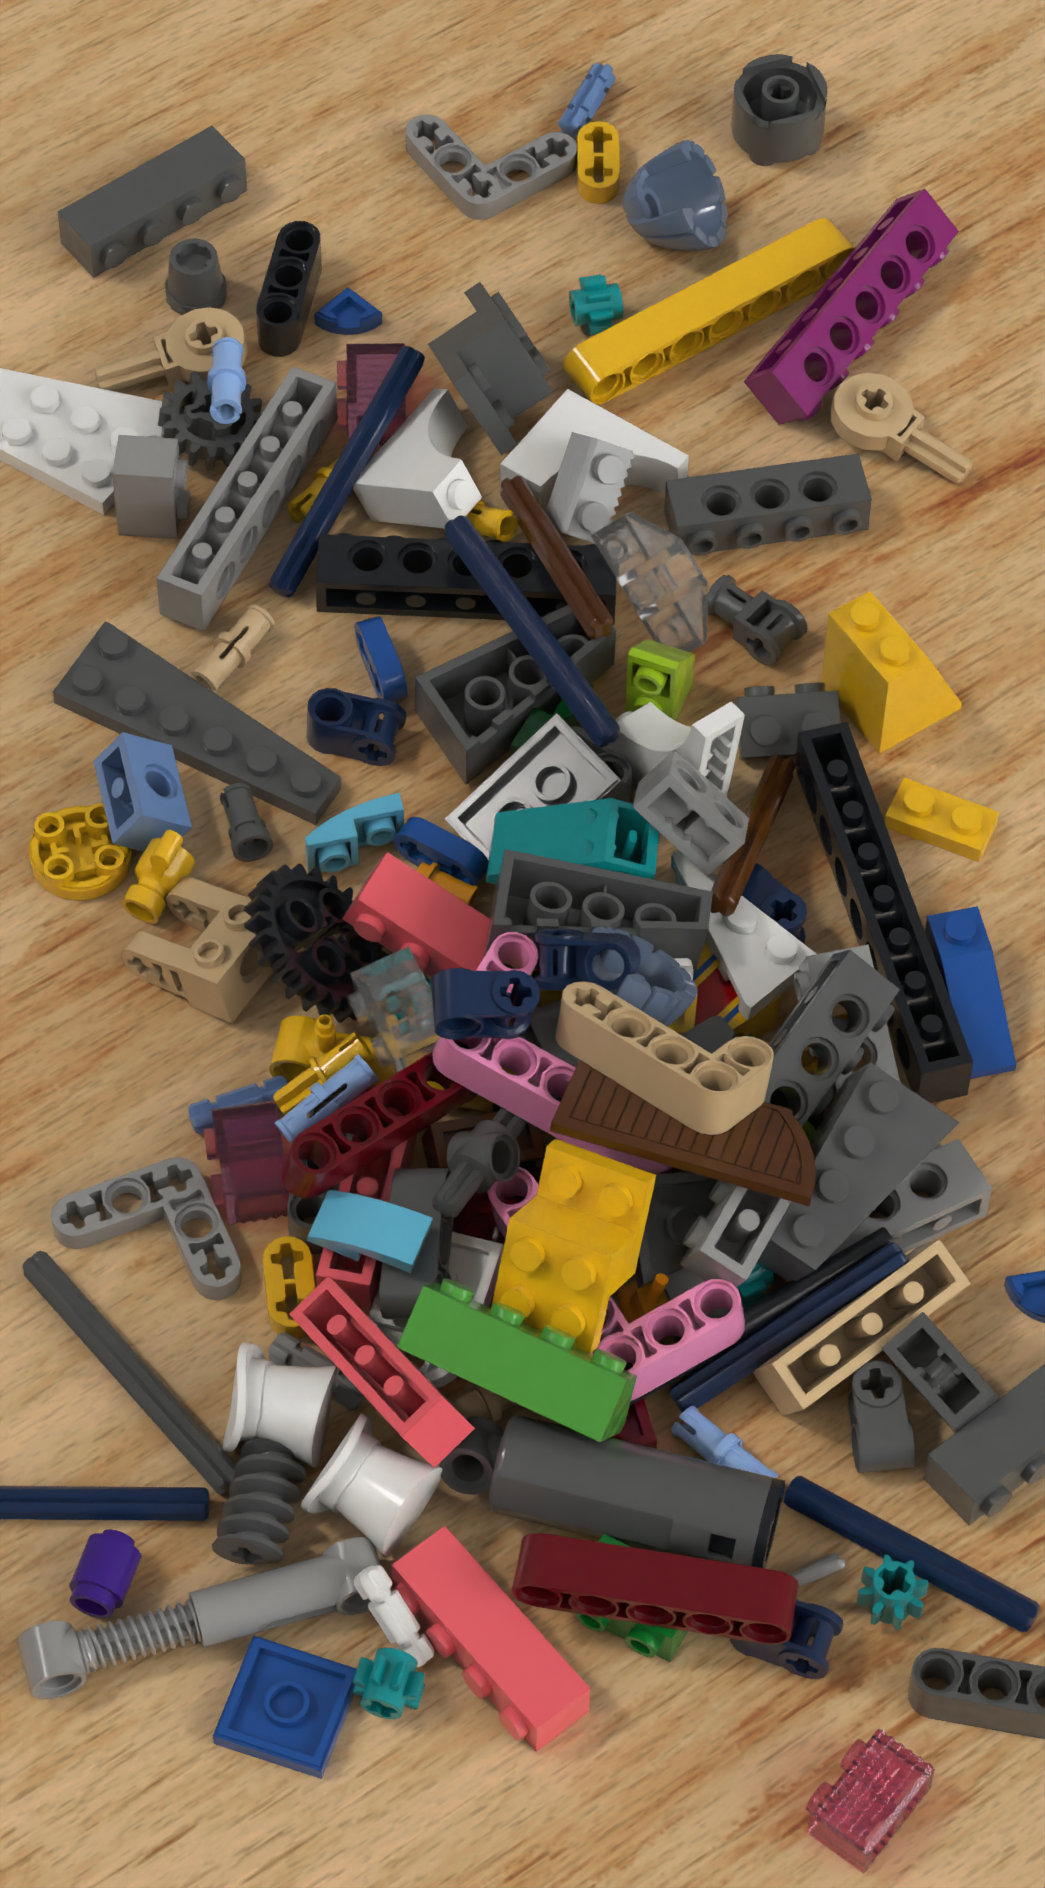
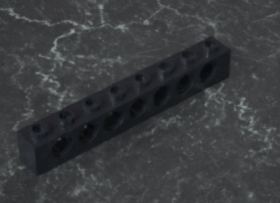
(883, 911)

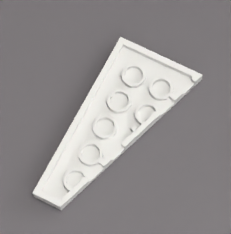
(69, 433)

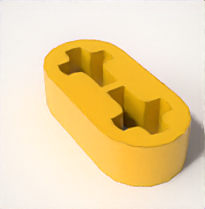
(591, 162)
(279, 1288)

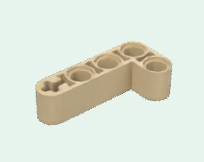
(661, 1065)

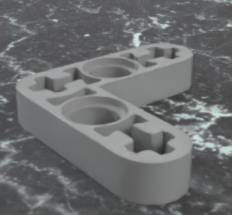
(492, 178)
(171, 1206)

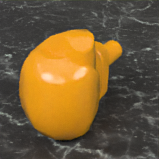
(638, 1302)

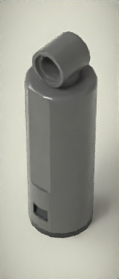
(619, 1490)

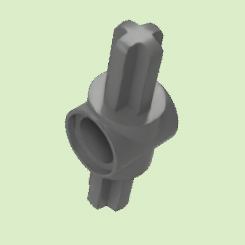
(479, 1161)

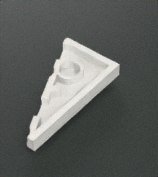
(749, 945)

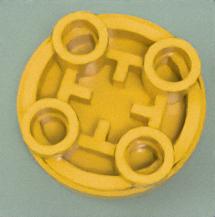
(75, 853)

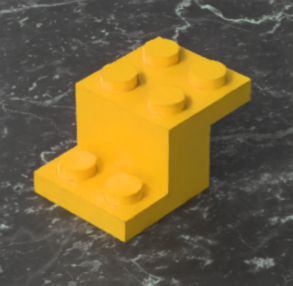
(574, 1242)

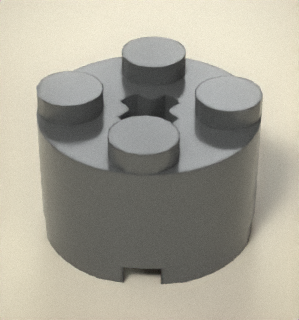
(779, 109)

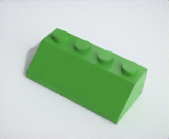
(519, 1361)

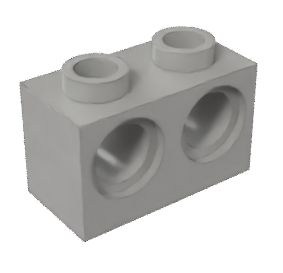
(691, 812)

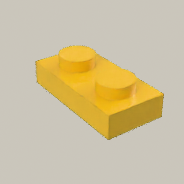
(941, 819)

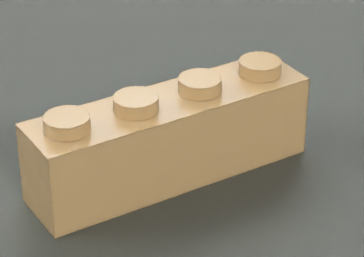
(860, 1329)

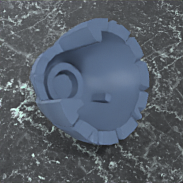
(677, 200)
(657, 986)

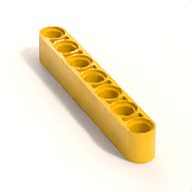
(707, 312)

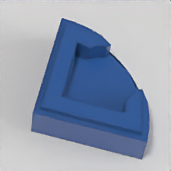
(348, 315)
(1028, 1293)

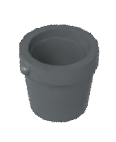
(194, 277)

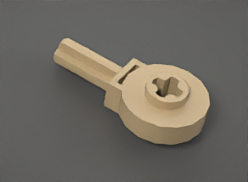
(178, 352)
(880, 415)

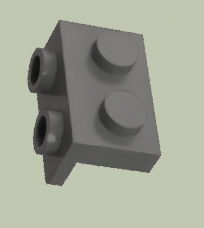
(774, 720)

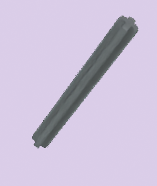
(130, 1371)

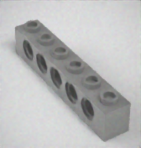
(247, 499)

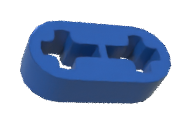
(381, 659)
(428, 843)

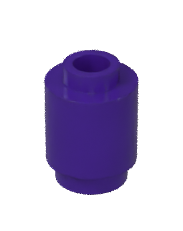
(104, 1573)

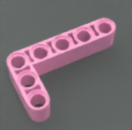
(536, 1069)
(640, 1339)

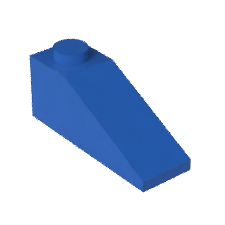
(973, 987)

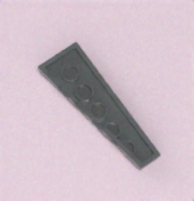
(146, 696)

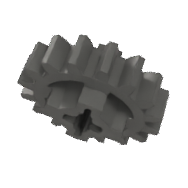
(196, 429)

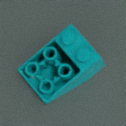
(586, 833)

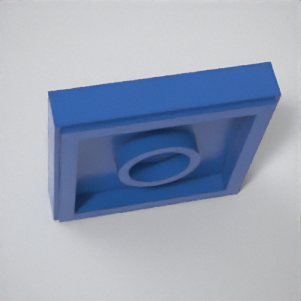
(286, 1707)

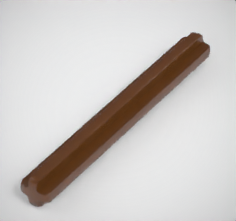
(557, 558)
(761, 814)

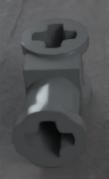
(759, 621)

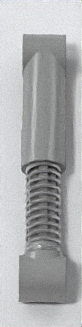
(60, 1657)

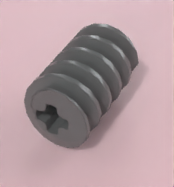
(259, 1504)

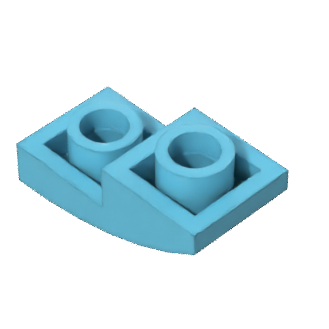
(336, 841)
(370, 1227)

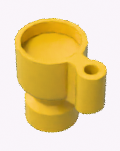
(157, 874)

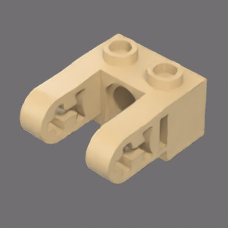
(219, 968)

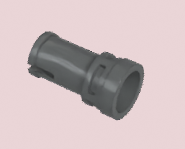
(247, 831)

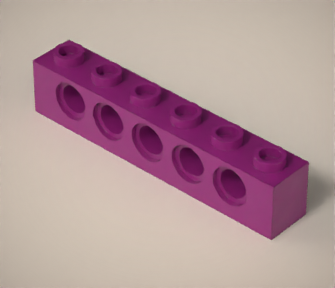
(852, 308)

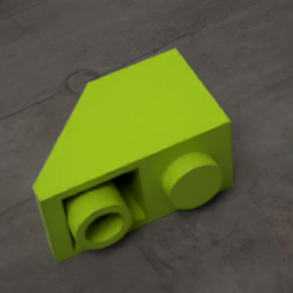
(658, 676)

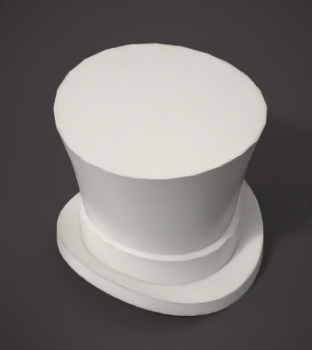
(280, 1404)
(373, 1487)

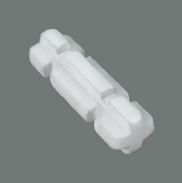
(393, 1613)

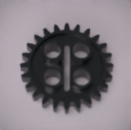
(300, 911)

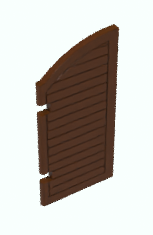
(758, 1153)

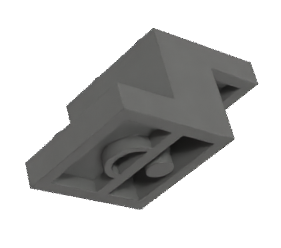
(493, 365)

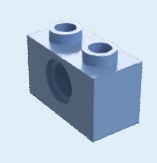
(141, 791)

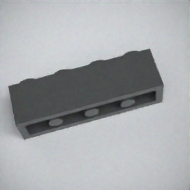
(152, 201)
(993, 1453)

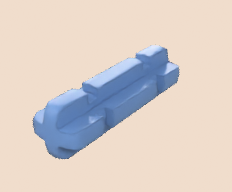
(587, 99)
(200, 1112)

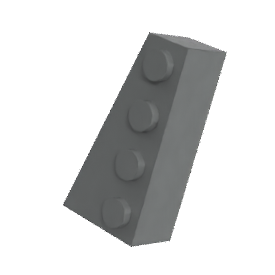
(487, 694)
(559, 894)
(861, 1154)

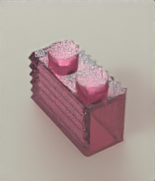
(361, 378)
(249, 1162)
(869, 1799)

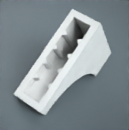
(543, 448)
(413, 472)
(708, 745)

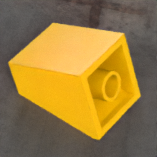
(882, 674)

